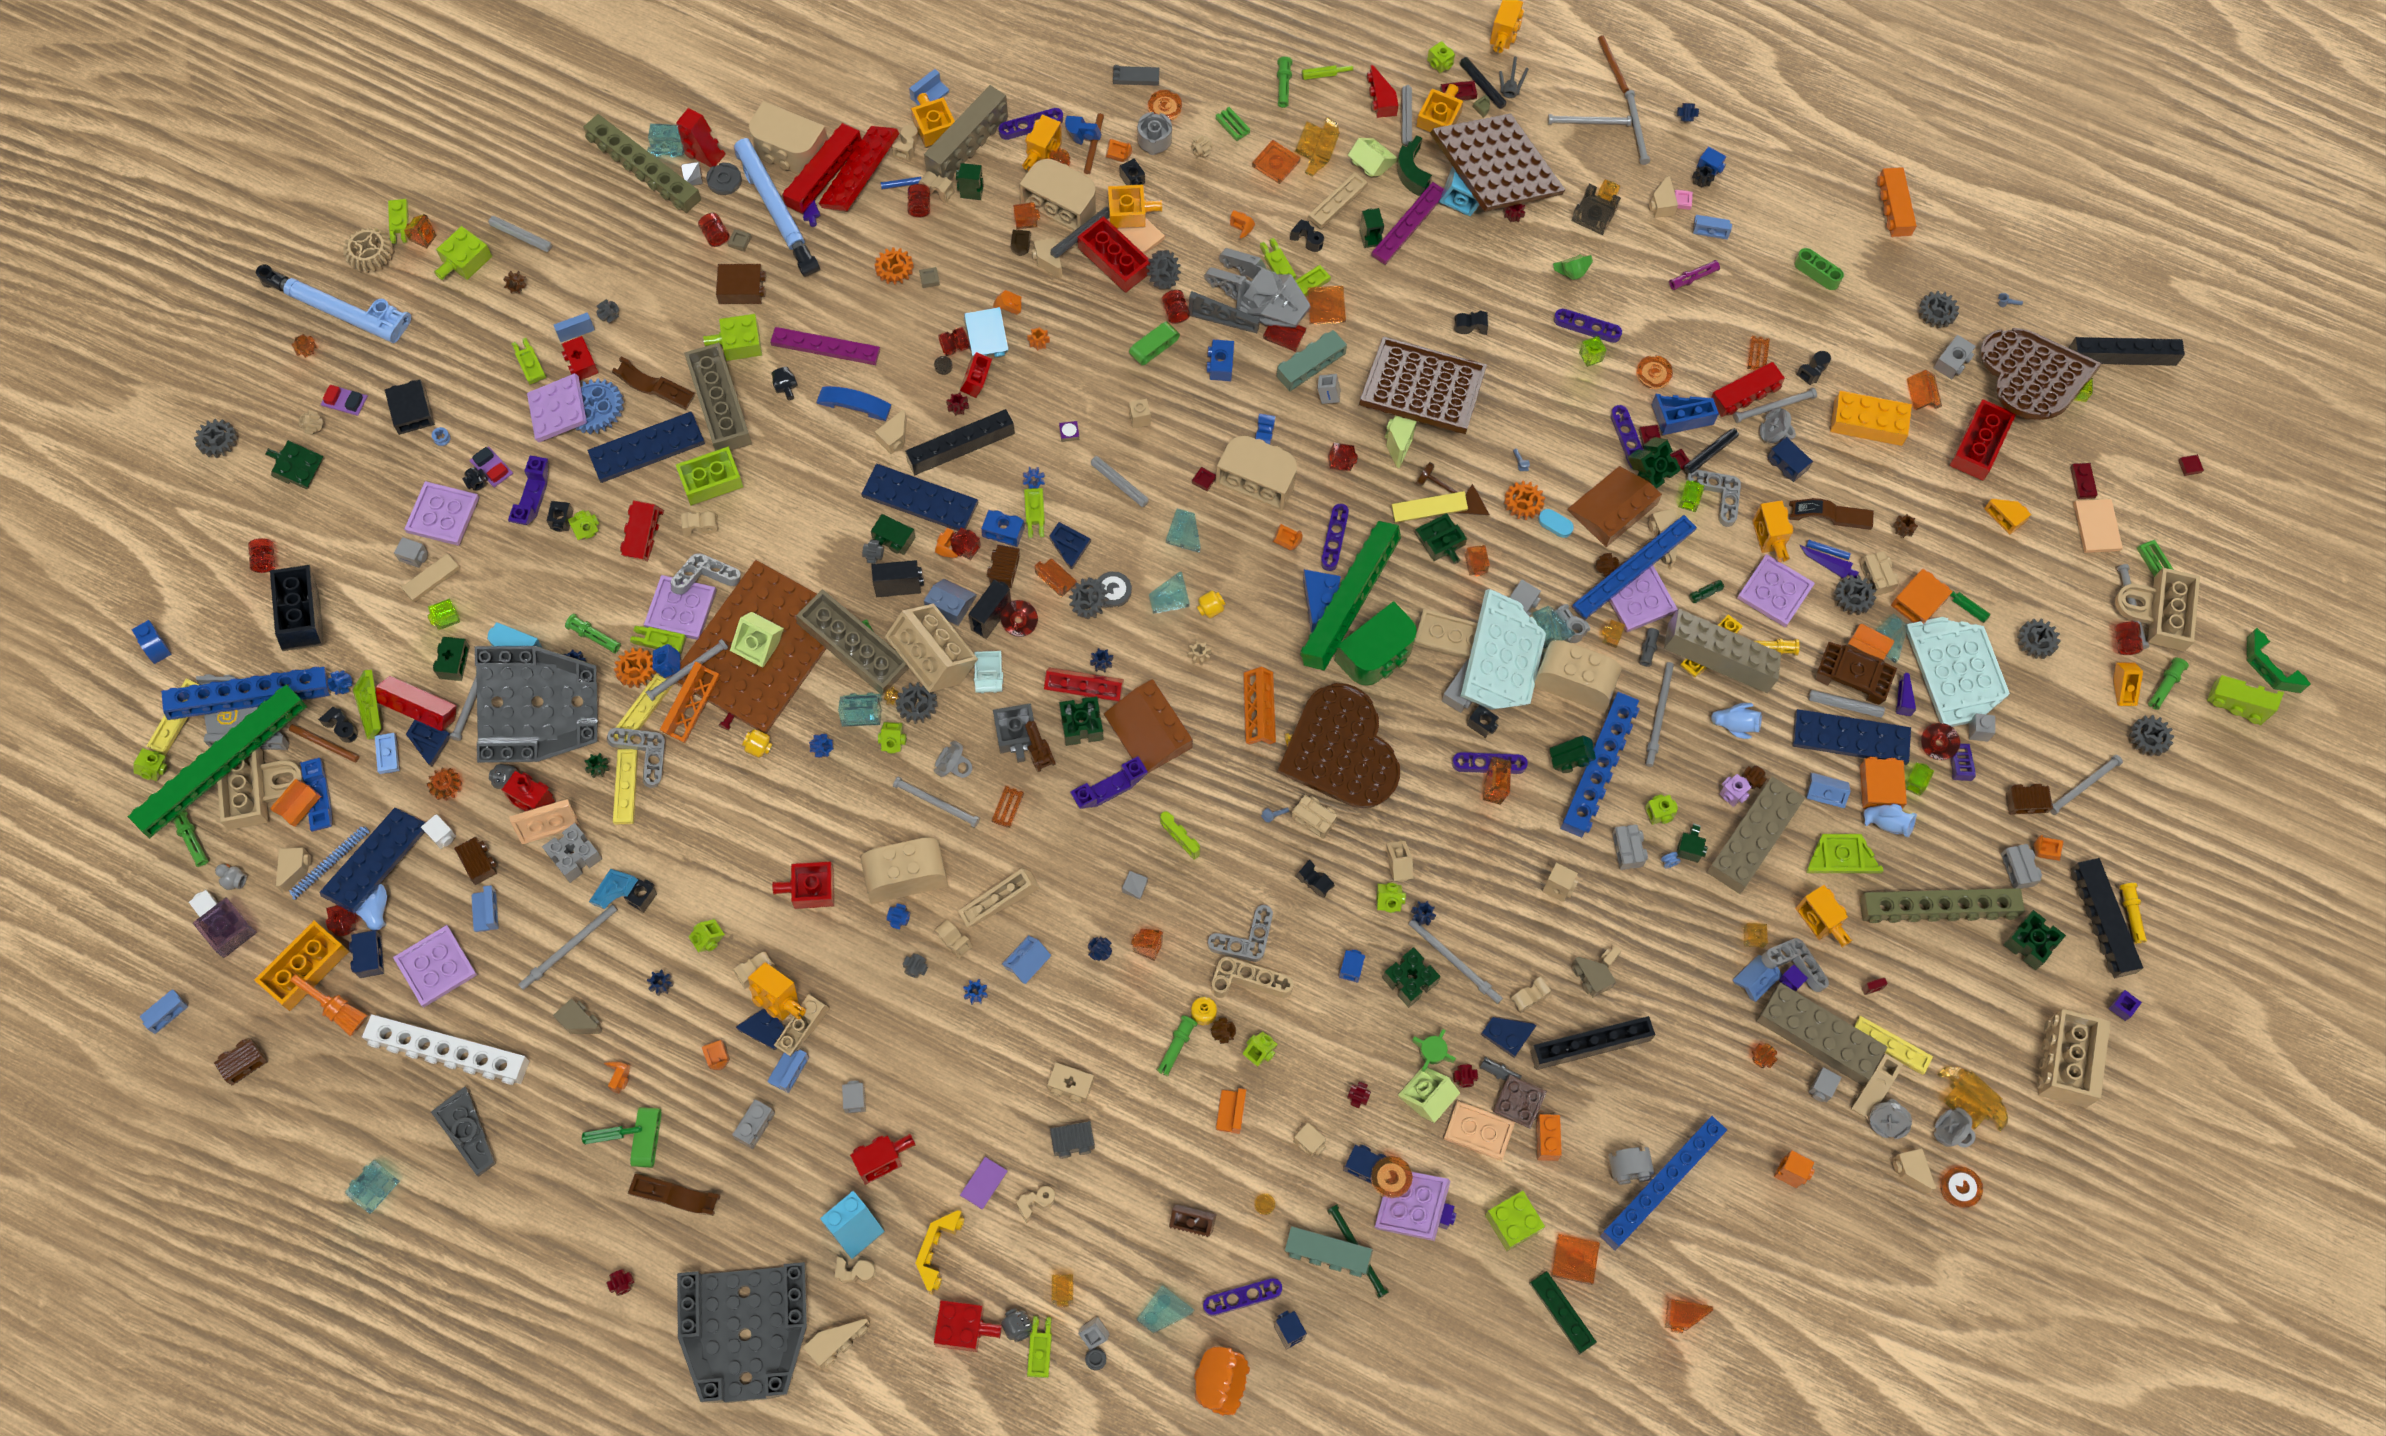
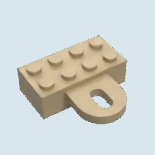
(2167, 608)
(250, 787)

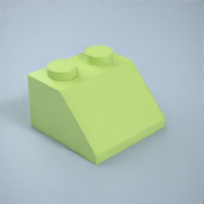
(1372, 156)
(1399, 438)
(756, 638)
(1429, 1094)

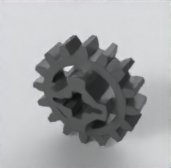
(1163, 269)
(1939, 309)
(214, 436)
(1857, 589)
(1082, 596)
(2029, 636)
(909, 699)
(2151, 735)

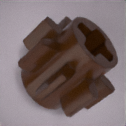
(516, 278)
(1905, 526)
(1607, 564)
(1754, 776)
(1223, 1030)

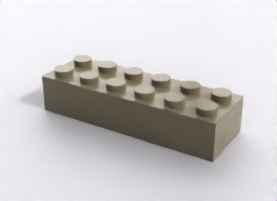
(967, 133)
(717, 397)
(852, 642)
(1723, 651)
(1756, 835)
(1822, 1034)

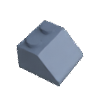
(950, 600)

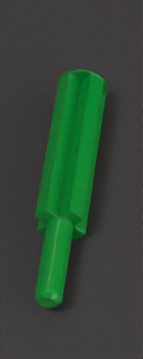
(1970, 606)
(608, 1134)

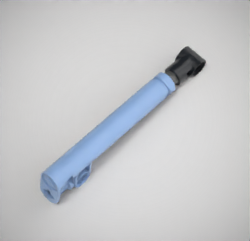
(757, 174)
(379, 320)

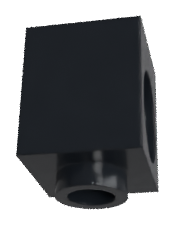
(1132, 173)
(559, 509)
(1479, 714)
(641, 903)

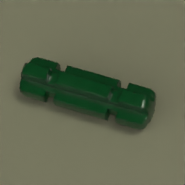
(1706, 591)

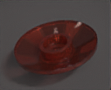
(1022, 610)
(1944, 733)

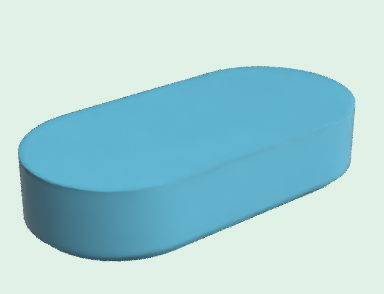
(1556, 523)

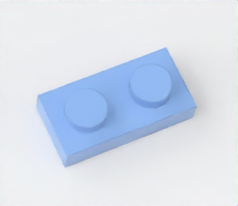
(386, 753)

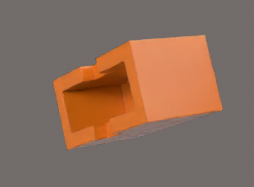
(1548, 1137)
(1795, 1169)

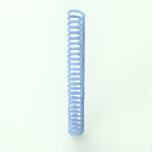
(341, 850)

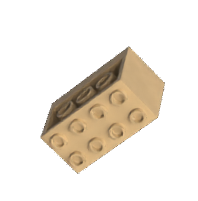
(931, 647)
(2073, 1058)

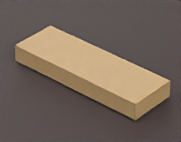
(430, 577)

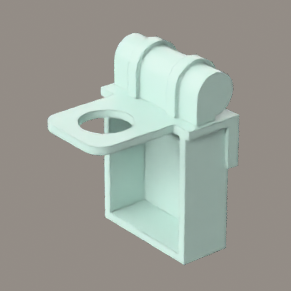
(988, 672)

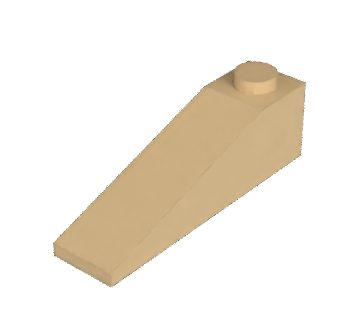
(999, 897)

